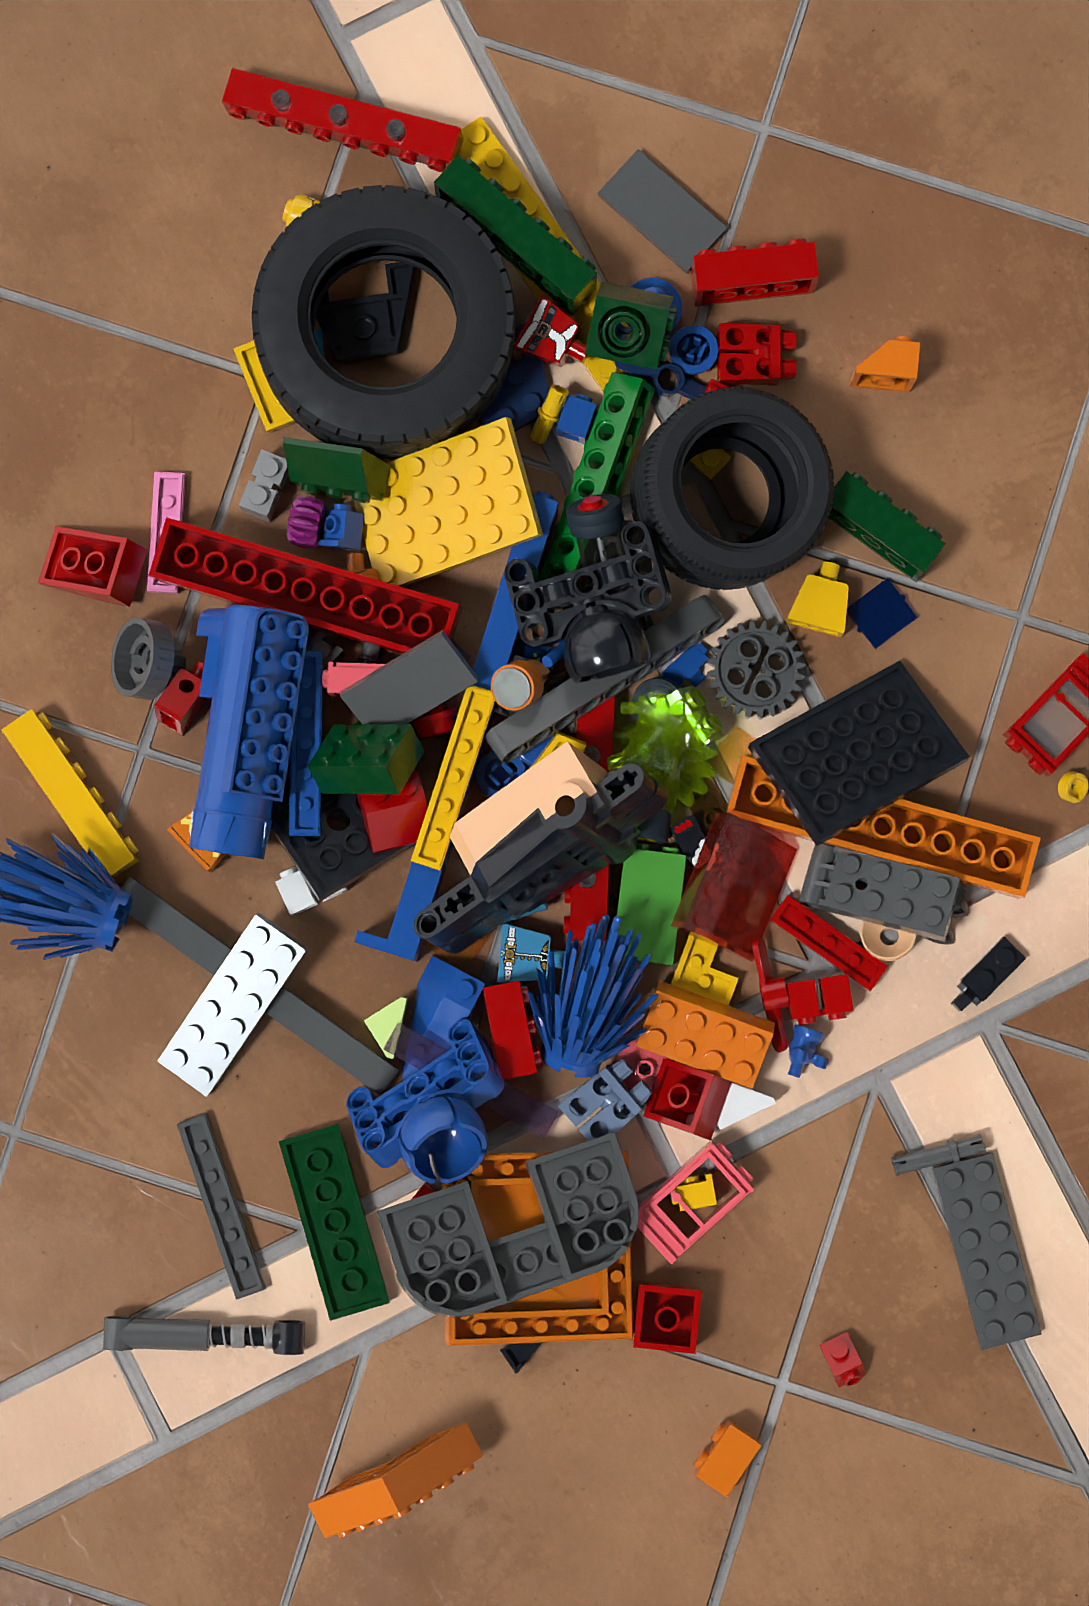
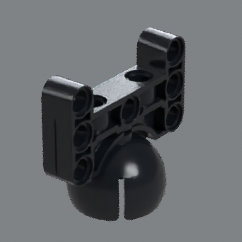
(600, 637)

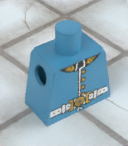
(523, 953)

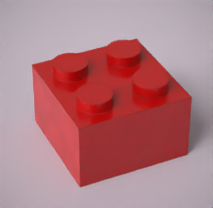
(666, 1317)

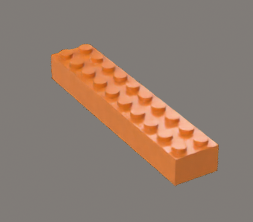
(903, 833)

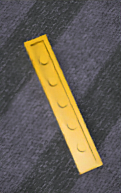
(453, 777)

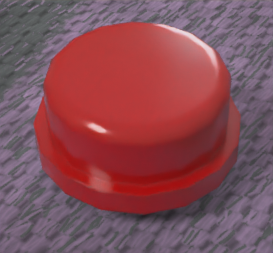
(435, 721)

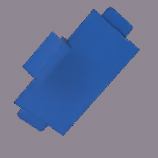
(688, 666)

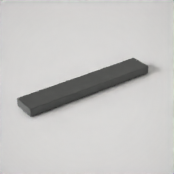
(221, 1206)

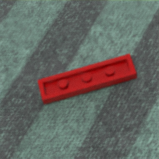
(828, 943)

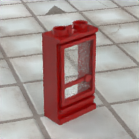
(1054, 721)

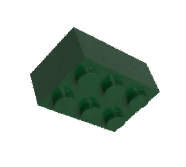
(366, 759)

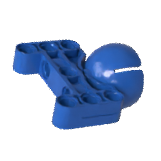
(433, 1111)

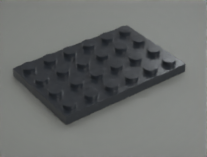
(858, 752)

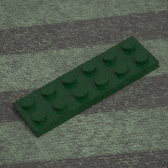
(334, 1222)

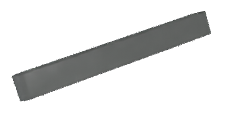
(573, 700)

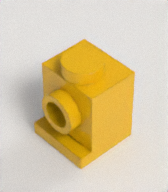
(696, 1192)

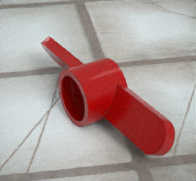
(773, 994)

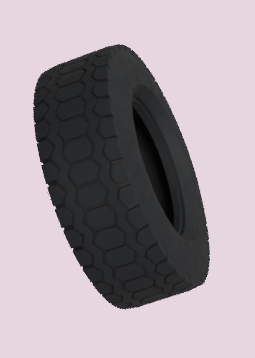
(384, 227)

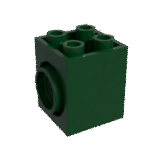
(648, 315)

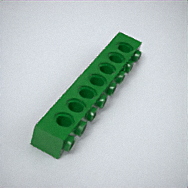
(616, 454)

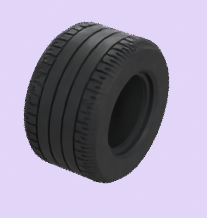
(780, 446)

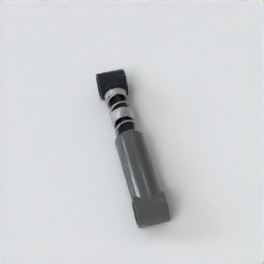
(131, 1333)

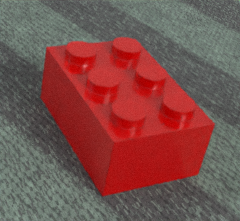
(512, 1029)

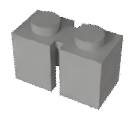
(259, 497)

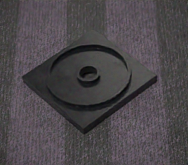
(335, 856)

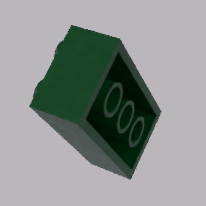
(883, 526)

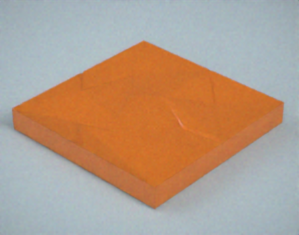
(575, 1311)

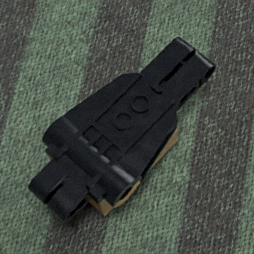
(538, 841)

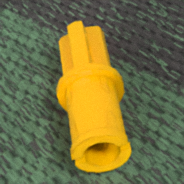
(549, 413)

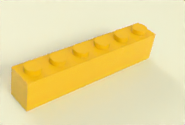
(69, 792)

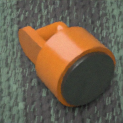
(519, 684)

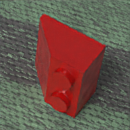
(394, 818)
(687, 1099)

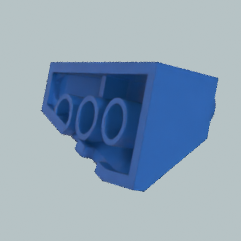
(441, 1000)

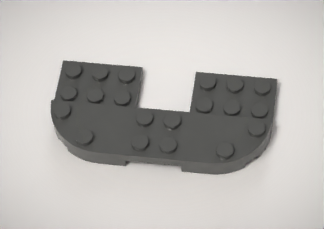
(458, 1273)

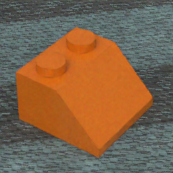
(890, 367)

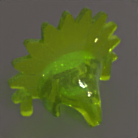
(666, 747)

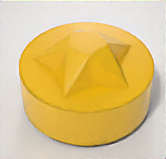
(1073, 787)

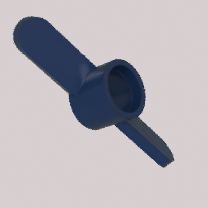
(684, 386)

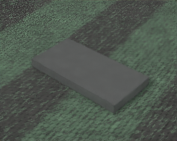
(661, 210)
(410, 683)

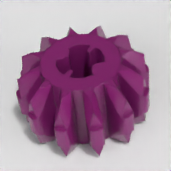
(306, 522)

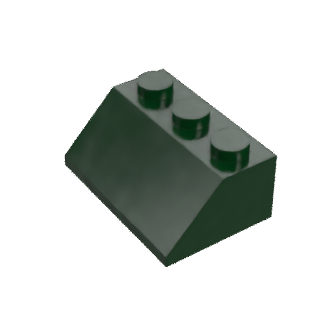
(335, 470)

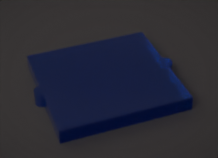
(881, 613)

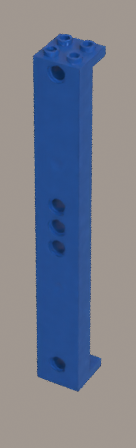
(495, 651)

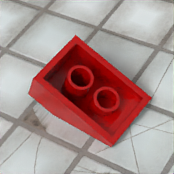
(93, 565)

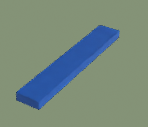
(306, 740)

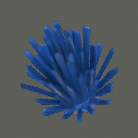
(62, 900)
(585, 1022)

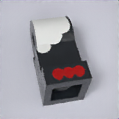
(688, 838)

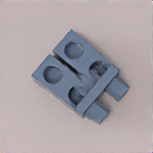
(612, 1095)

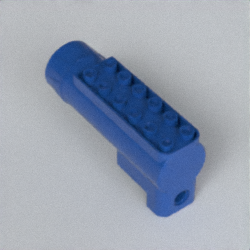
(254, 688)

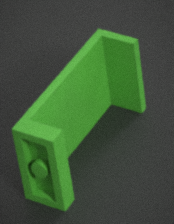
(650, 900)

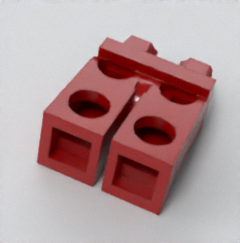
(753, 354)

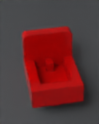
(843, 1360)

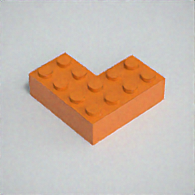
(396, 1485)

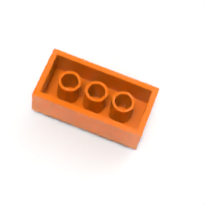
(706, 1034)

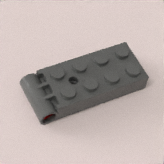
(895, 894)

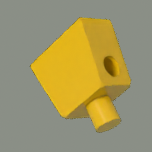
(821, 602)

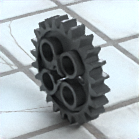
(731, 658)

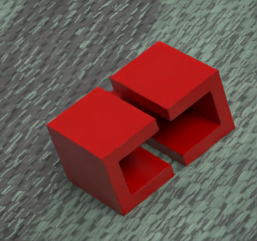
(834, 995)

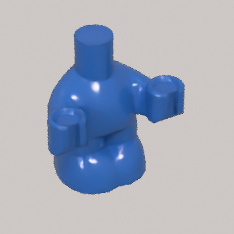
(803, 1050)

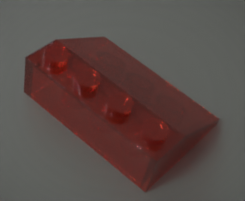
(734, 885)

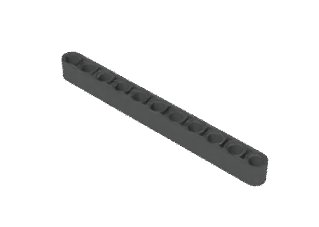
(286, 1007)

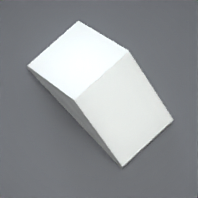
(741, 1104)

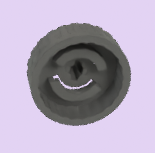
(144, 658)

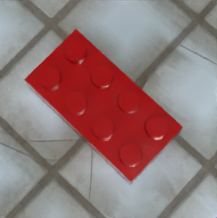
(754, 272)

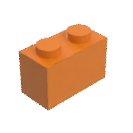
(726, 1457)

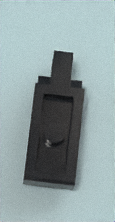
(988, 974)

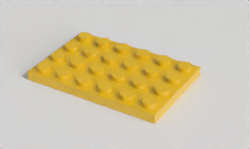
(450, 506)

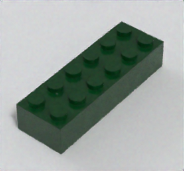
(518, 236)

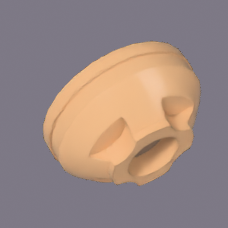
(870, 936)

